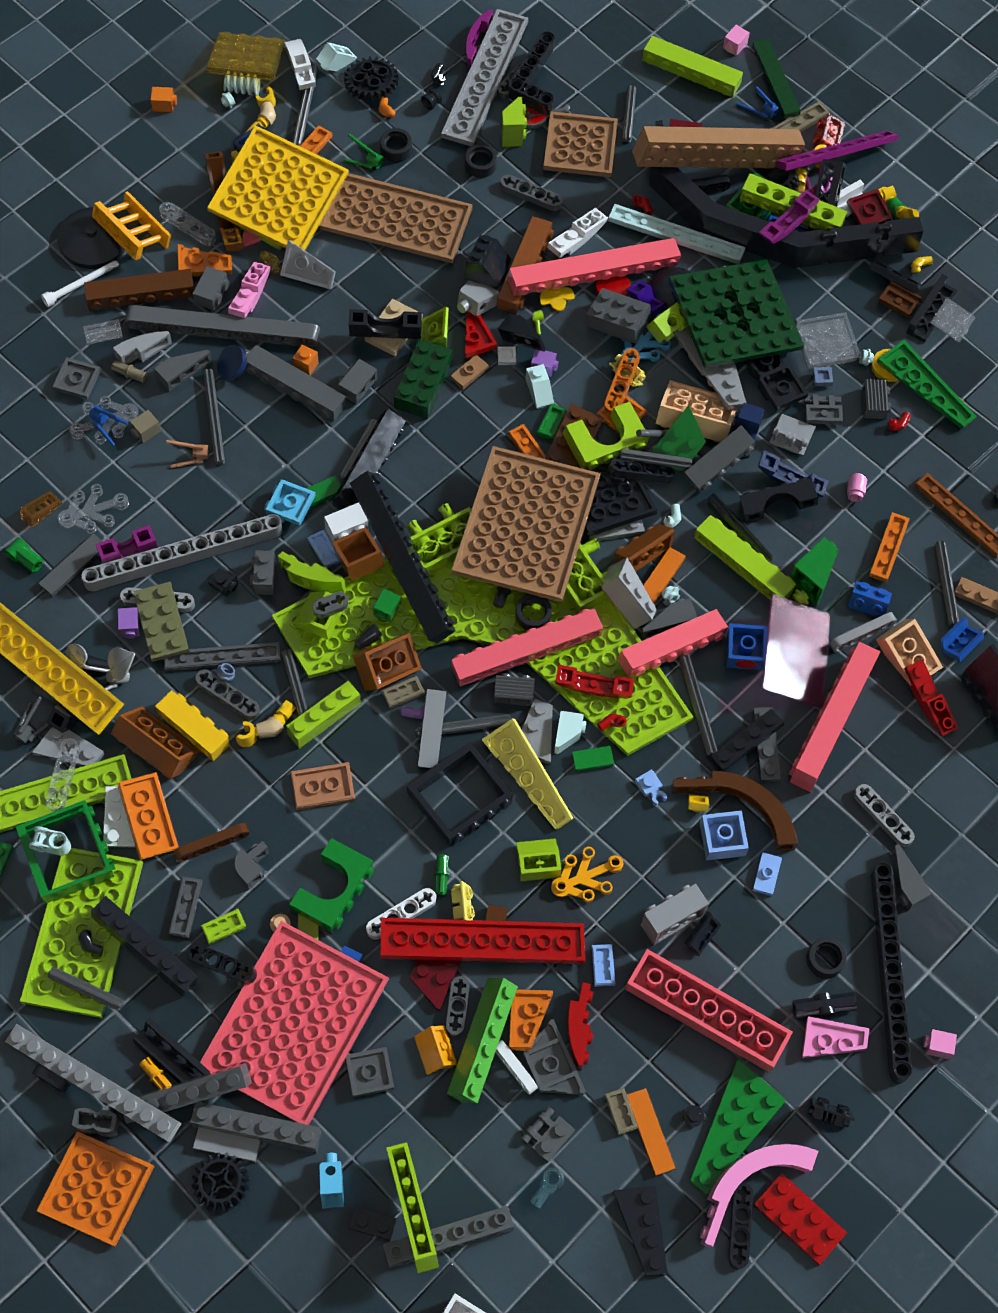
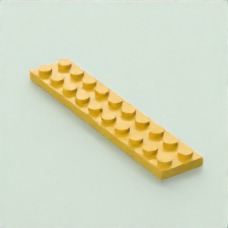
(56, 673)

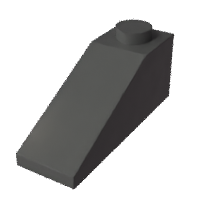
(180, 368)
(672, 616)
(909, 883)

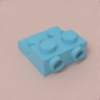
(290, 502)

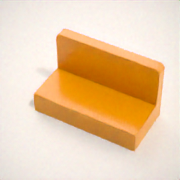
(435, 1049)

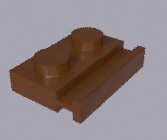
(899, 299)

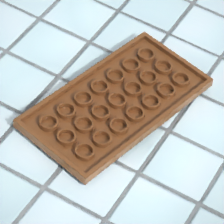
(398, 217)

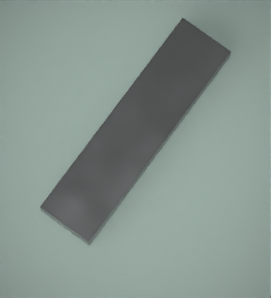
(71, 566)

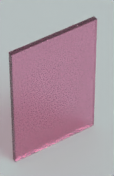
(796, 651)

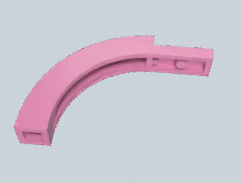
(782, 1155)

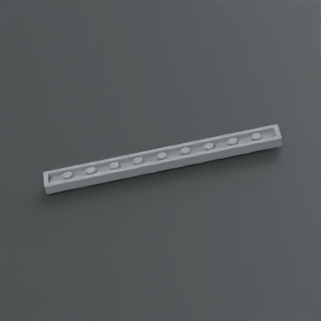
(93, 1083)

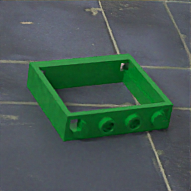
(53, 819)

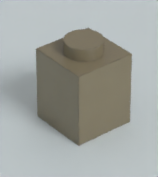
(145, 426)

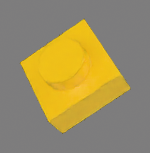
(698, 803)

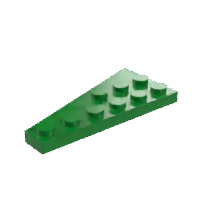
(740, 1117)

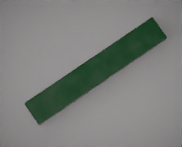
(776, 78)

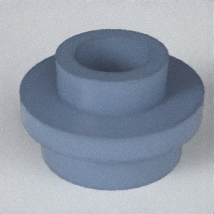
(225, 672)

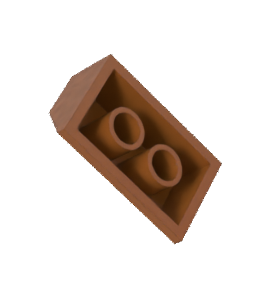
(646, 547)

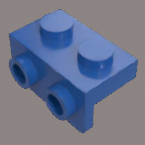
(869, 599)
(960, 640)

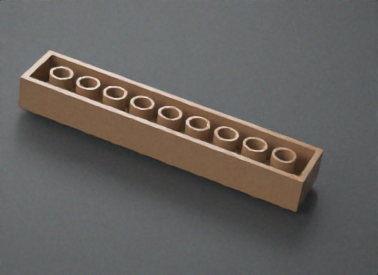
(715, 147)

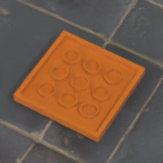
(95, 1189)

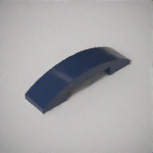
(783, 473)

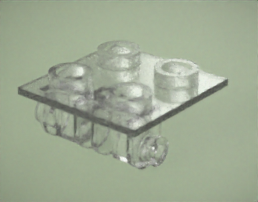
(953, 319)

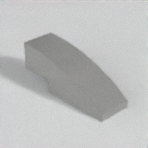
(142, 346)

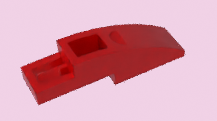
(929, 699)
(579, 1033)

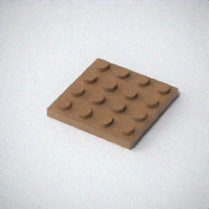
(580, 144)

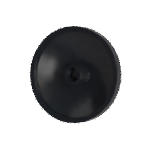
(86, 241)

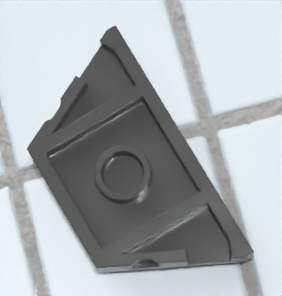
(552, 1064)

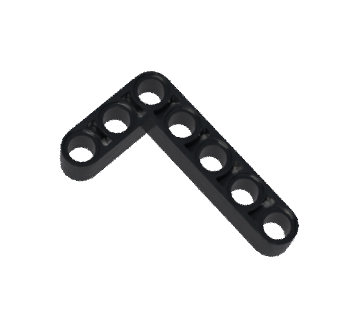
(521, 82)

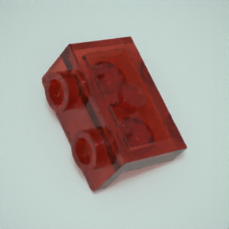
(828, 131)

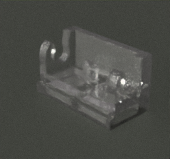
(102, 332)

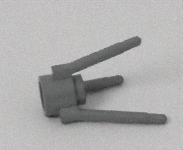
(23, 731)

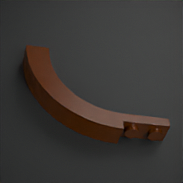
(216, 173)
(751, 793)

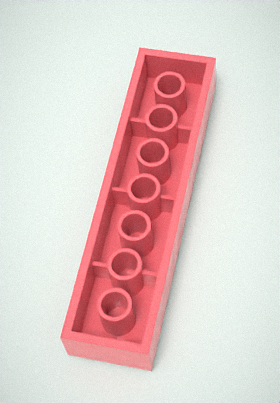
(833, 716)
(708, 1010)

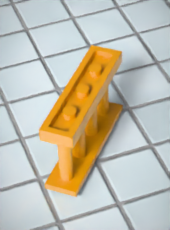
(126, 237)

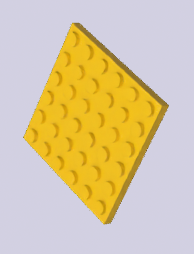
(278, 189)

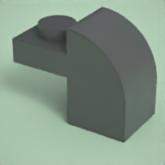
(246, 864)

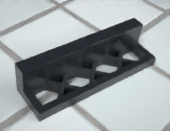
(836, 183)
(927, 305)
(168, 1053)

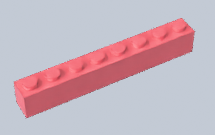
(526, 647)

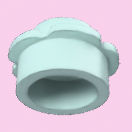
(227, 100)
(866, 357)

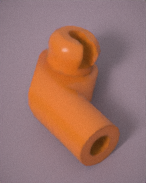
(385, 109)

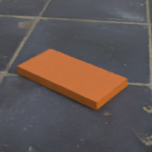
(147, 816)

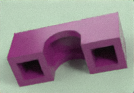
(141, 541)

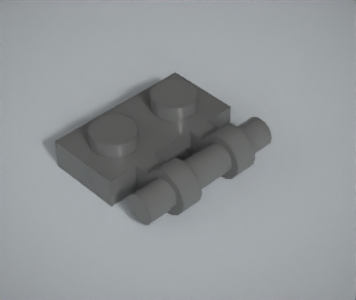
(823, 413)
(553, 1139)

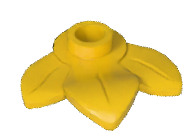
(557, 297)

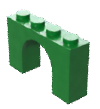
(329, 912)

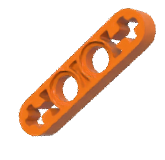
(623, 381)

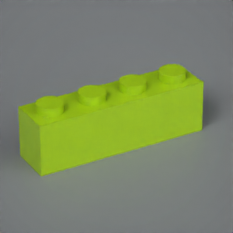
(323, 714)

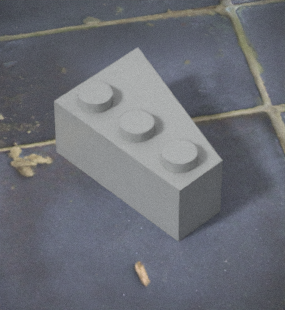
(628, 593)

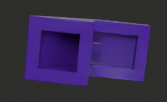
(643, 292)

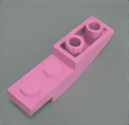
(250, 290)

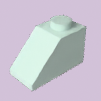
(335, 57)
(539, 386)
(569, 730)

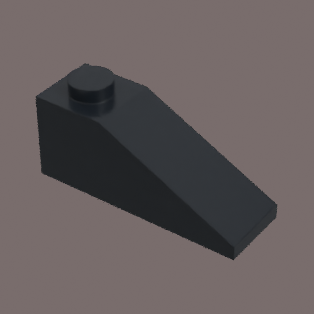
(518, 331)

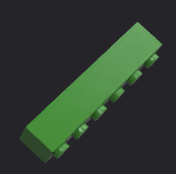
(482, 1040)

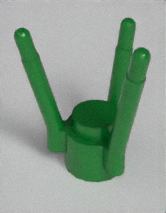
(373, 158)

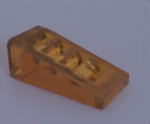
(32, 517)

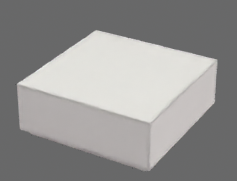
(507, 355)

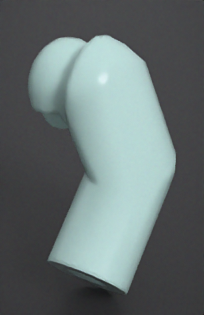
(675, 518)

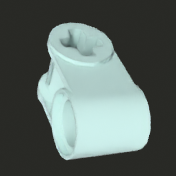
(46, 840)

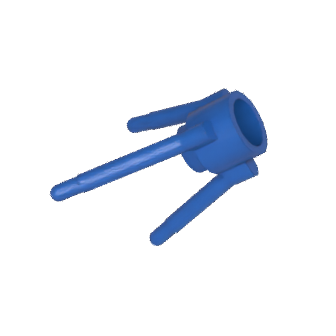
(769, 108)
(100, 415)

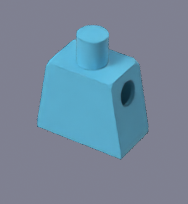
(331, 1182)

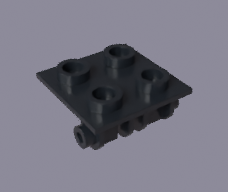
(842, 1112)

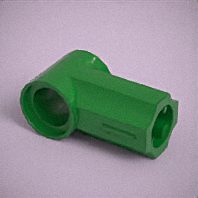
(20, 552)

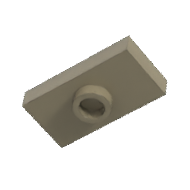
(403, 692)
(621, 1111)

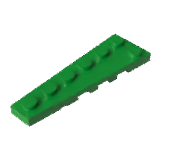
(920, 378)

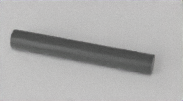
(651, 433)

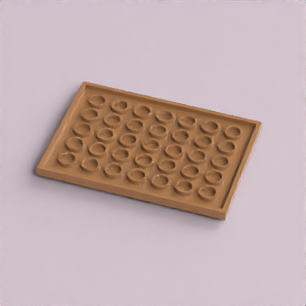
(526, 524)

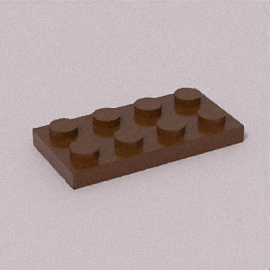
(559, 449)

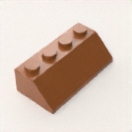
(154, 741)

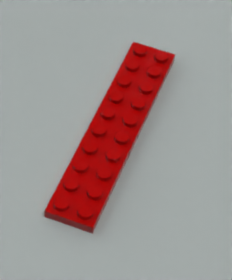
(482, 940)

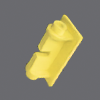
(638, 376)
(462, 894)

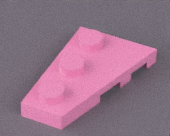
(831, 1037)

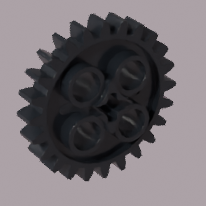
(371, 78)

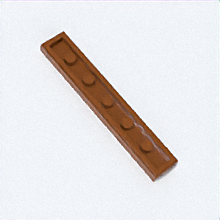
(958, 513)

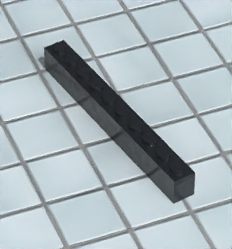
(403, 557)

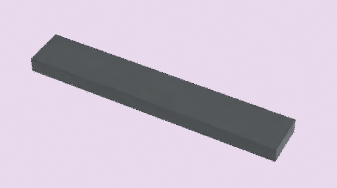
(232, 655)

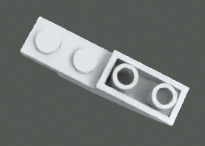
(300, 64)
(578, 234)

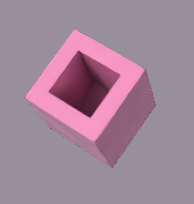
(736, 40)
(940, 1044)

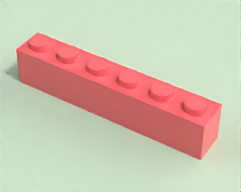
(672, 643)

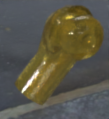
(271, 260)

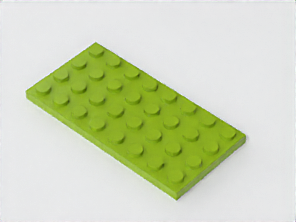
(60, 928)

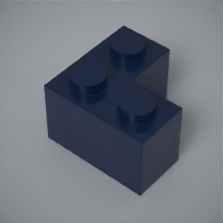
(749, 418)

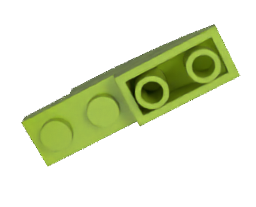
(313, 578)

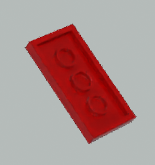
(800, 1219)

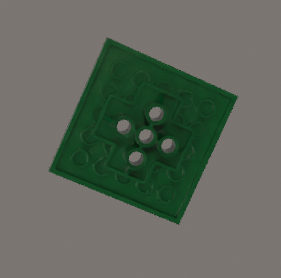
(735, 313)

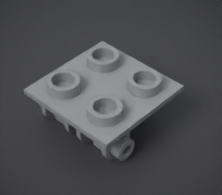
(792, 434)

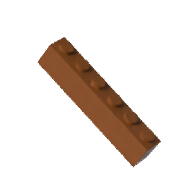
(529, 252)

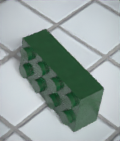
(423, 379)

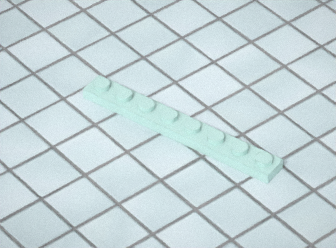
(683, 236)

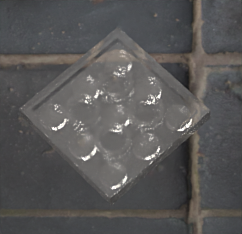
(828, 340)

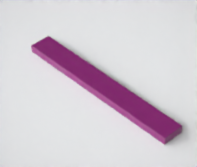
(836, 150)

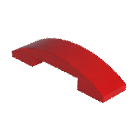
(594, 684)

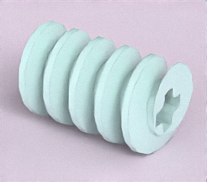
(241, 83)

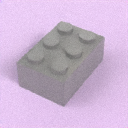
(674, 913)

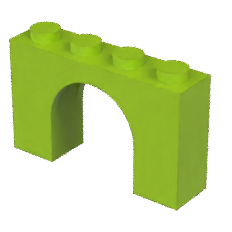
(591, 453)

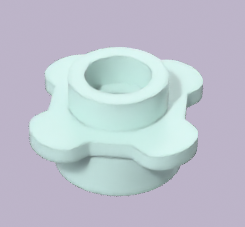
(670, 595)

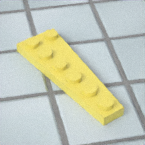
(520, 760)

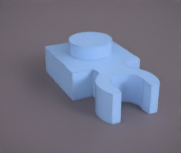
(650, 785)

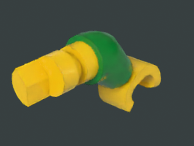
(897, 209)

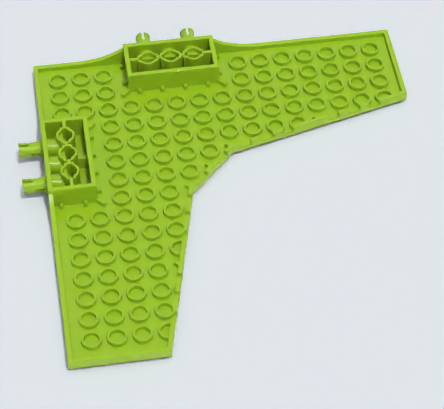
(654, 703)

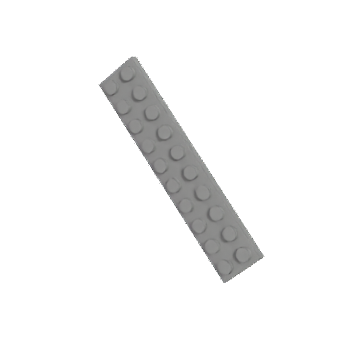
(484, 78)

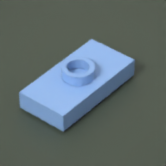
(323, 548)
(767, 874)
(603, 965)

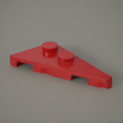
(478, 336)

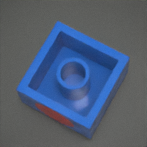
(746, 646)

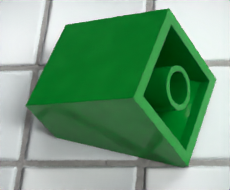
(814, 570)

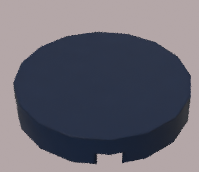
(231, 362)

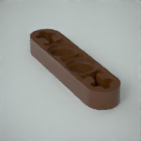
(211, 842)

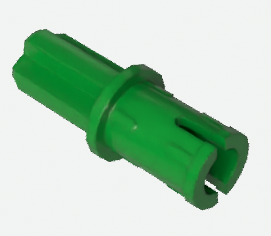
(441, 874)

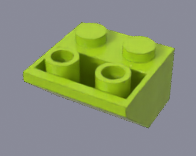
(513, 124)
(308, 621)
(538, 859)

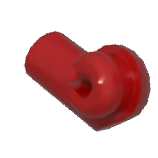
(642, 202)

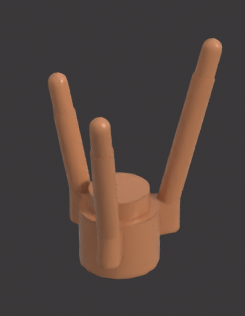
(199, 452)

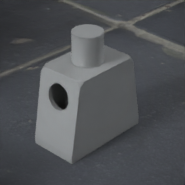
(476, 298)

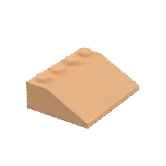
(705, 405)

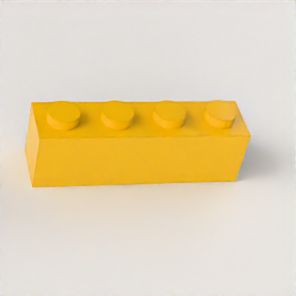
(192, 725)

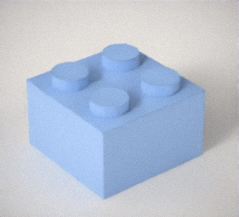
(723, 835)

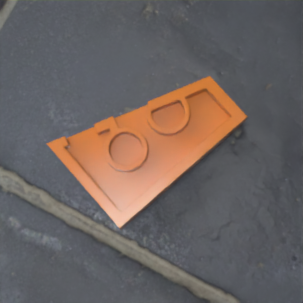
(199, 260)
(526, 1017)

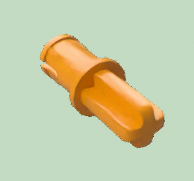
(154, 1073)

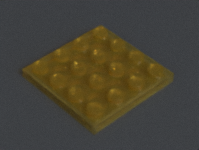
(246, 56)

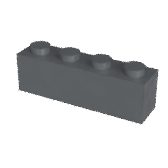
(719, 459)

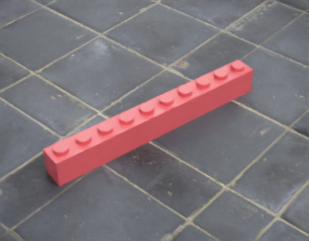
(593, 266)

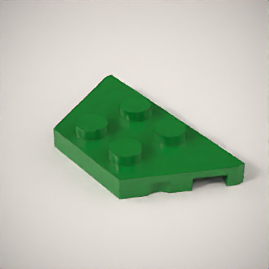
(682, 439)

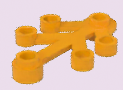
(585, 877)

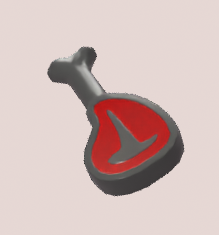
(536, 120)

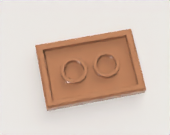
(322, 786)

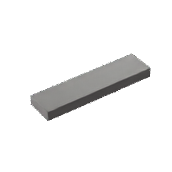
(432, 728)

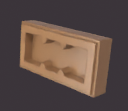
(469, 372)

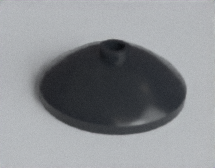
(661, 287)

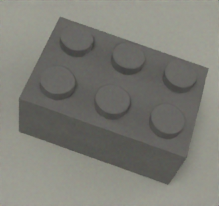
(619, 315)

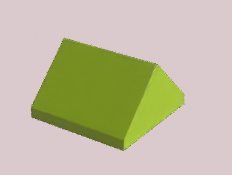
(436, 327)

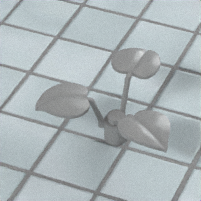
(118, 660)

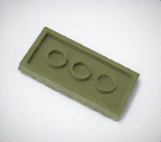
(161, 621)

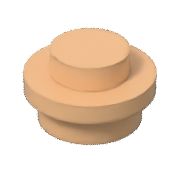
(276, 920)

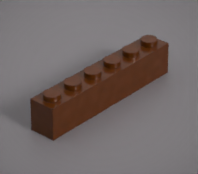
(139, 289)

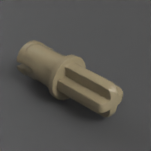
(129, 371)

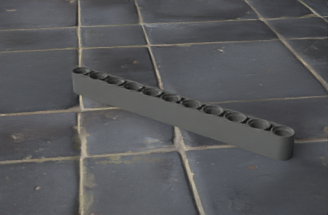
(222, 326)

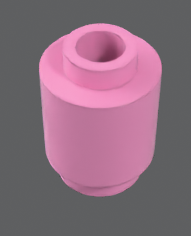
(856, 487)

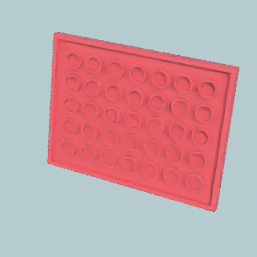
(295, 1022)

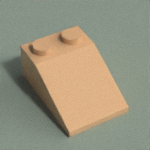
(906, 645)

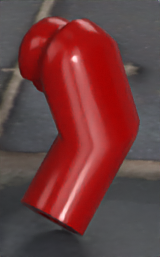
(895, 425)
(612, 720)

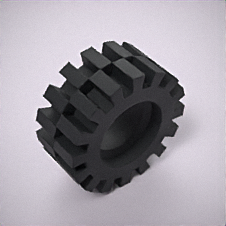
(779, 174)

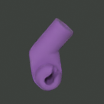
(412, 712)

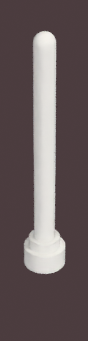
(51, 297)

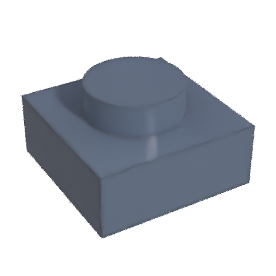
(822, 376)

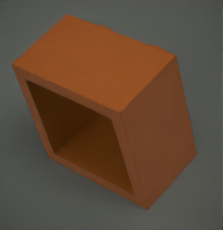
(358, 554)

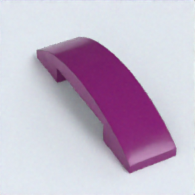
(480, 25)
(791, 218)

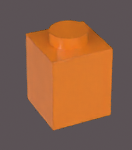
(163, 99)
(306, 359)

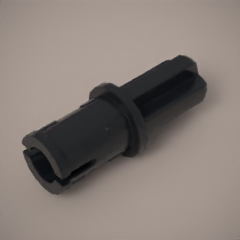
(501, 596)

